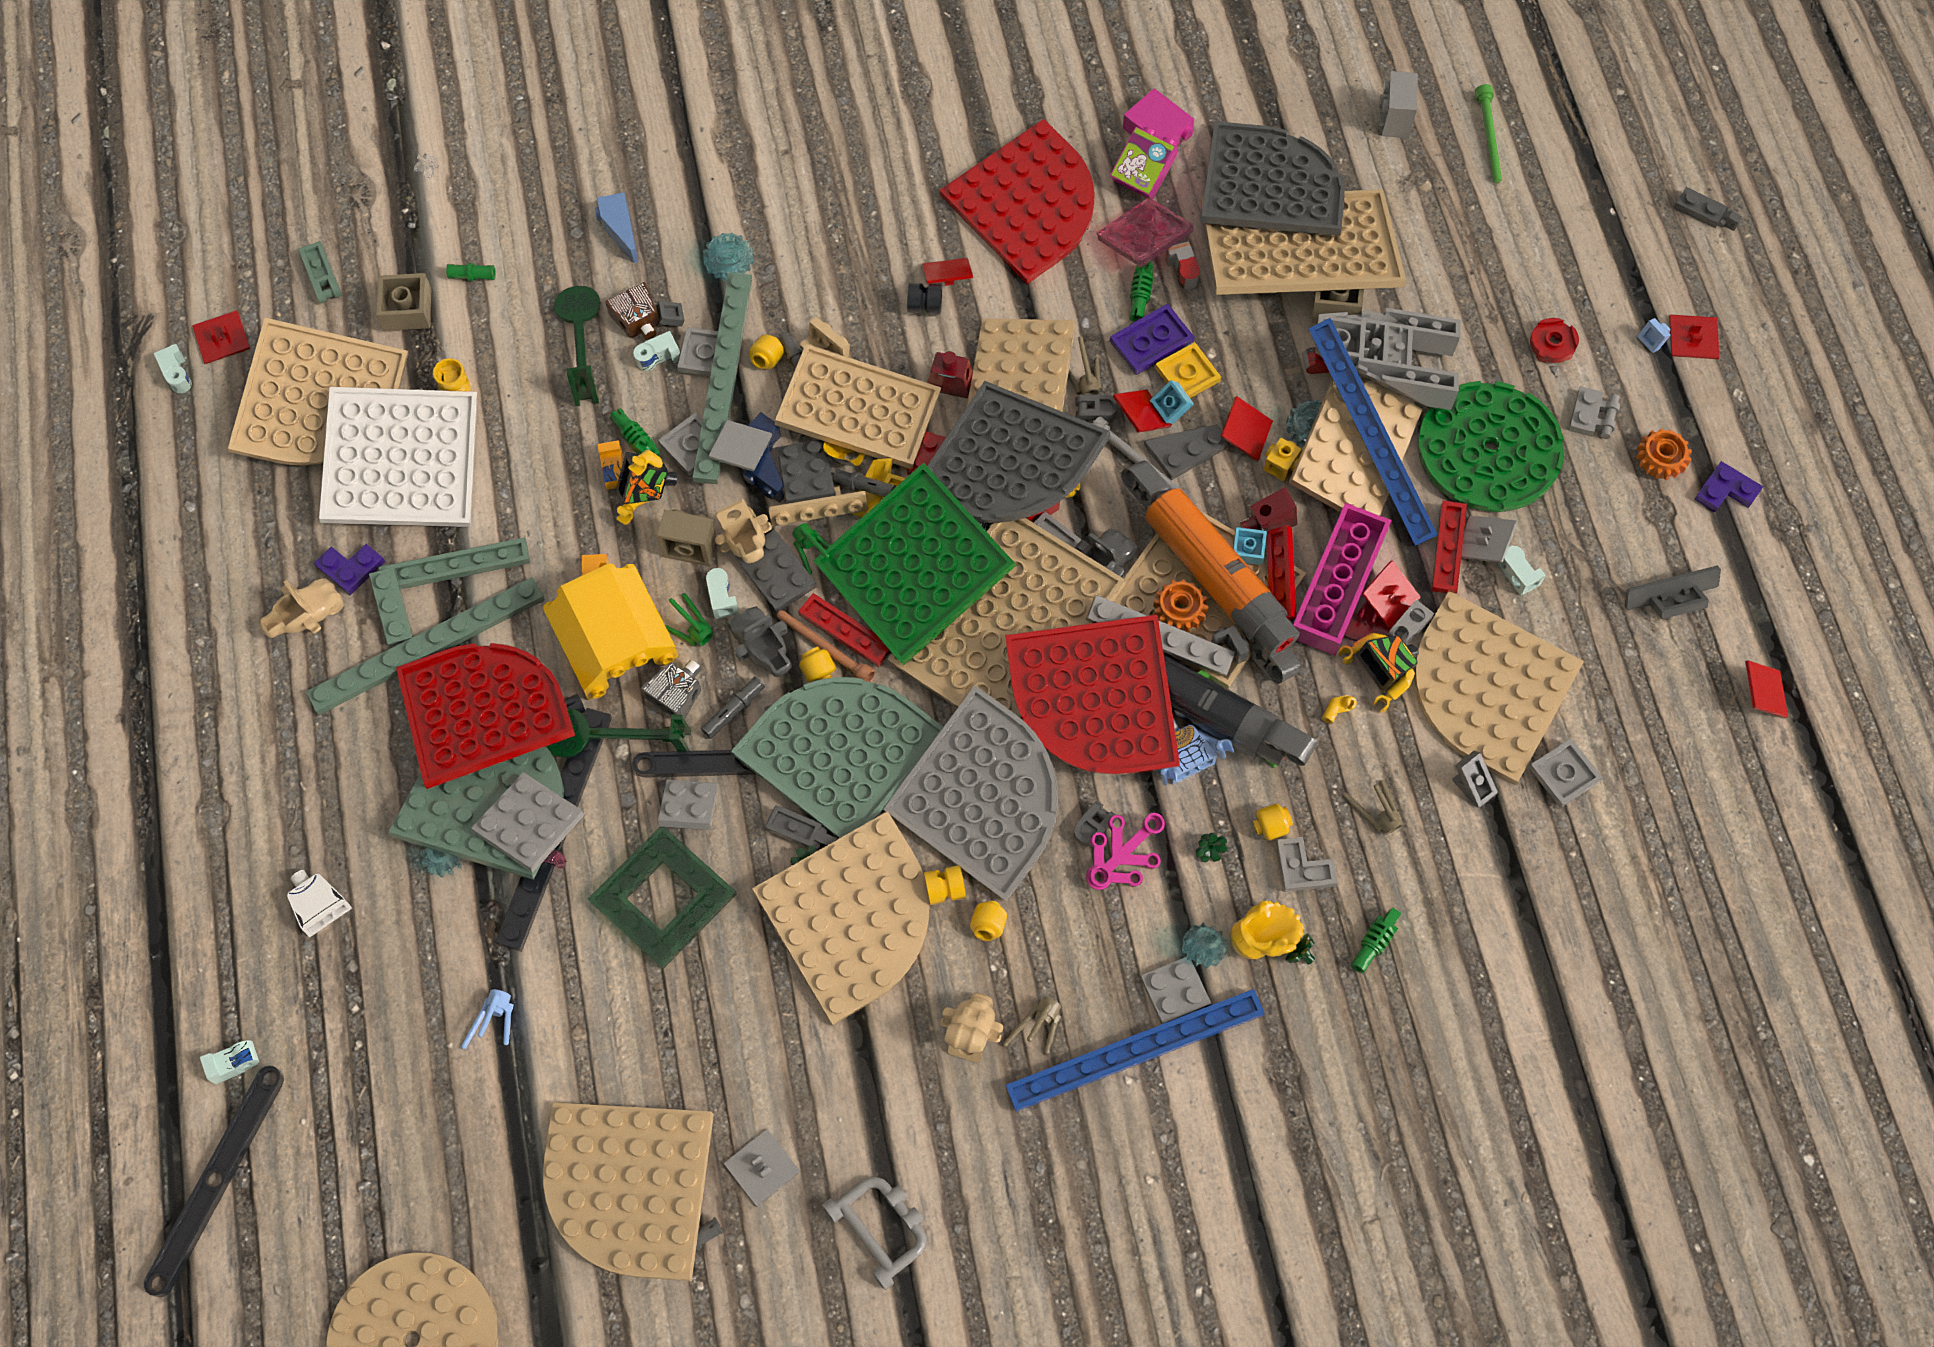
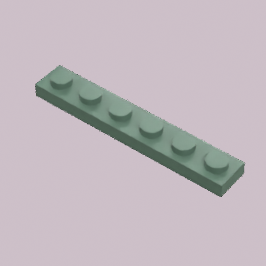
(461, 563)

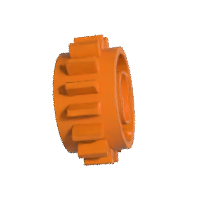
(1658, 464)
(1184, 594)

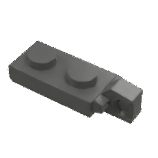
(1707, 210)
(798, 828)

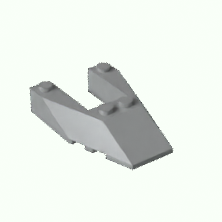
(1383, 348)

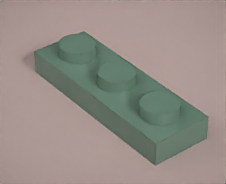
(391, 606)

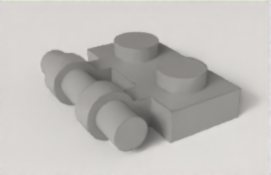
(1586, 411)

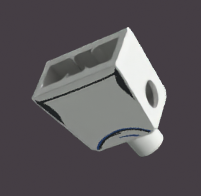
(315, 902)

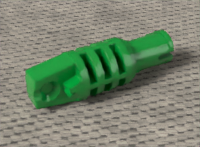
(1141, 290)
(633, 433)
(1376, 940)

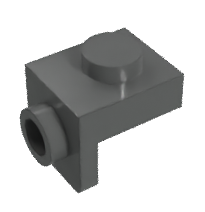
(1234, 642)

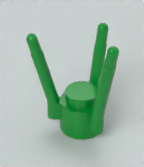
(808, 538)
(699, 632)

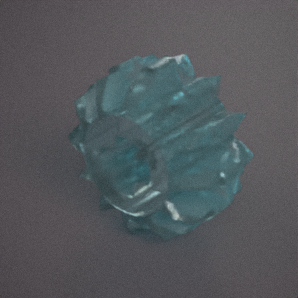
(435, 863)
(1204, 945)

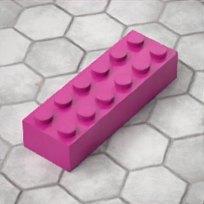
(1340, 578)

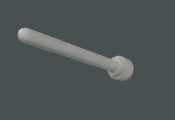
(1128, 451)

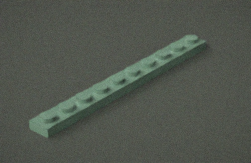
(722, 374)
(434, 640)

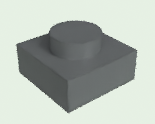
(670, 313)

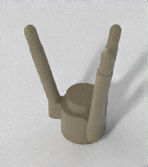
(1088, 383)
(1389, 818)
(1045, 1013)

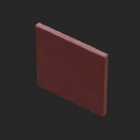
(1365, 622)

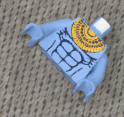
(1196, 752)

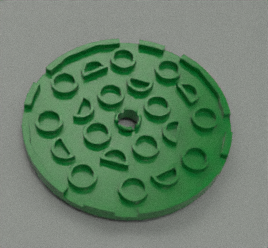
(1487, 479)

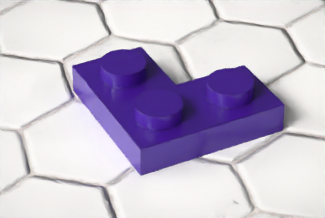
(1728, 482)
(349, 573)

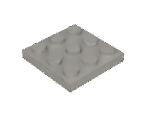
(527, 822)

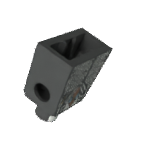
(674, 688)

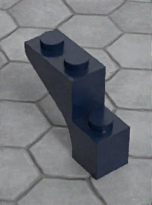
(765, 474)

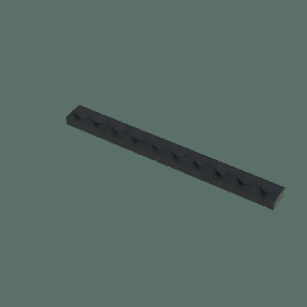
(529, 891)

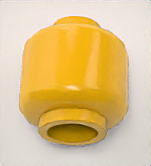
(766, 352)
(817, 665)
(1272, 821)
(988, 920)

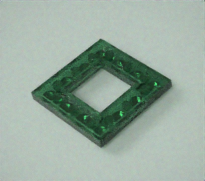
(663, 944)

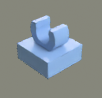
(1654, 335)

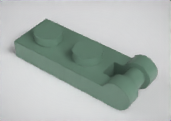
(320, 271)

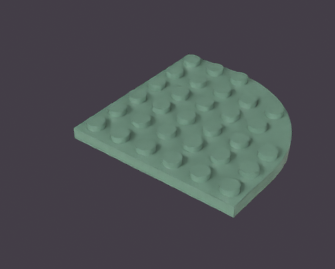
(838, 748)
(445, 813)

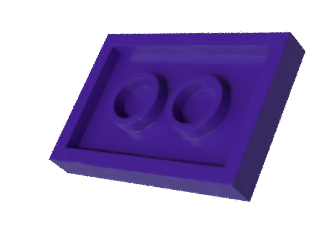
(1152, 339)

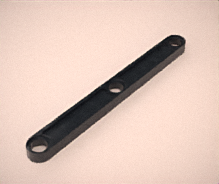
(690, 764)
(205, 1198)

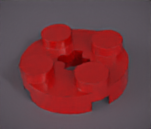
(1548, 351)

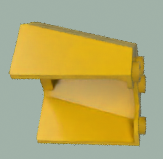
(608, 626)

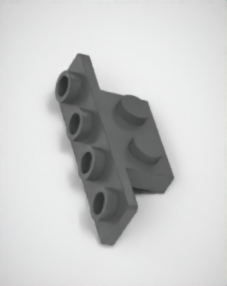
(1675, 594)

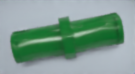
(471, 271)

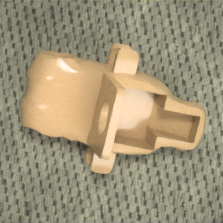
(742, 531)
(302, 608)
(971, 1027)

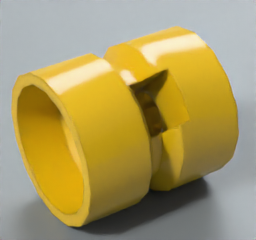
(451, 376)
(945, 884)

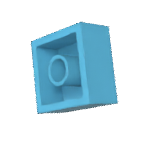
(1172, 402)
(1250, 545)

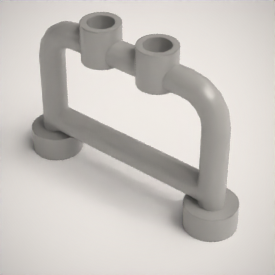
(910, 1218)

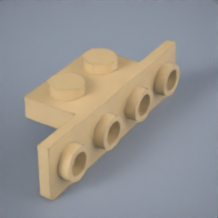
(818, 508)

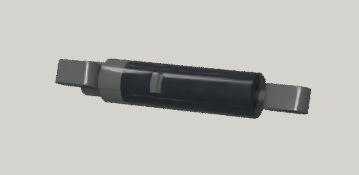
(1234, 718)

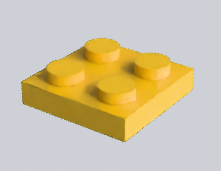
(1189, 369)

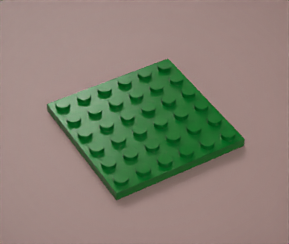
(914, 563)

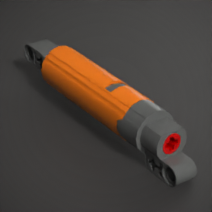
(1218, 570)

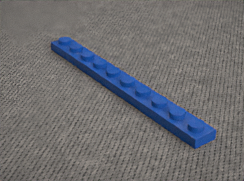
(1373, 432)
(1134, 1050)

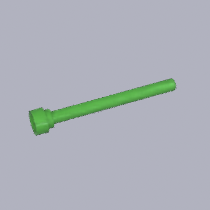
(1484, 95)

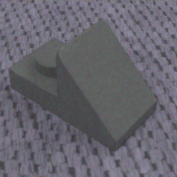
(1475, 779)

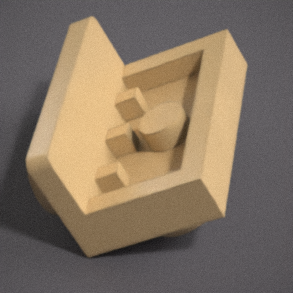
(824, 337)

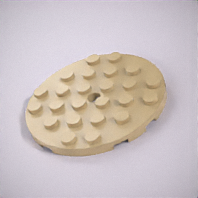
(415, 1295)

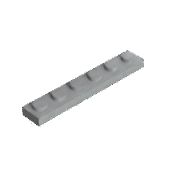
(1174, 641)

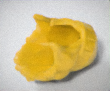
(1267, 931)

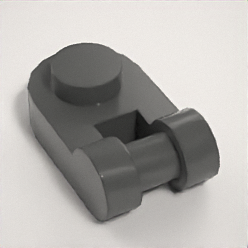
(1103, 406)
(1087, 826)

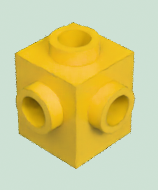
(1282, 458)

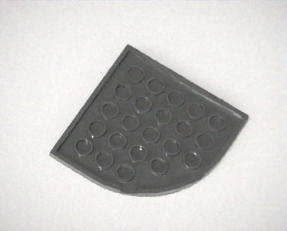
(1271, 181)
(1014, 455)

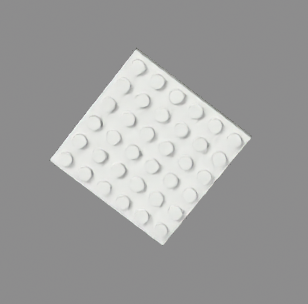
(399, 457)

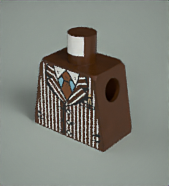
(634, 311)

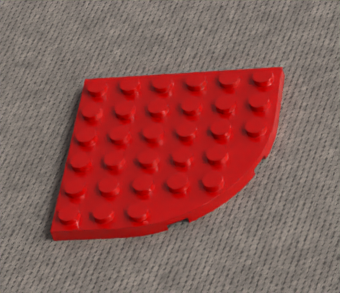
(1027, 200)
(1097, 694)
(480, 708)

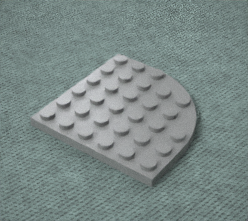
(983, 794)

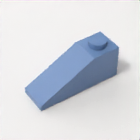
(616, 222)

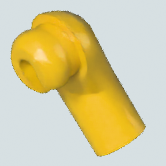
(1338, 705)

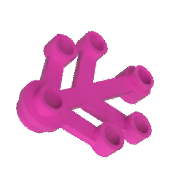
(1122, 854)

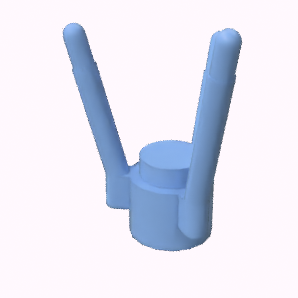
(494, 1005)

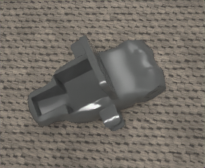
(1109, 550)
(761, 640)

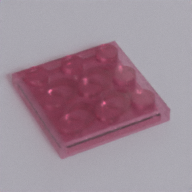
(1145, 232)

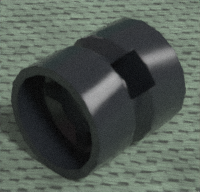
(924, 298)

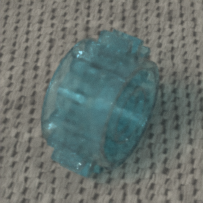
(728, 245)
(1299, 420)

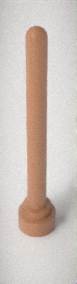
(859, 670)

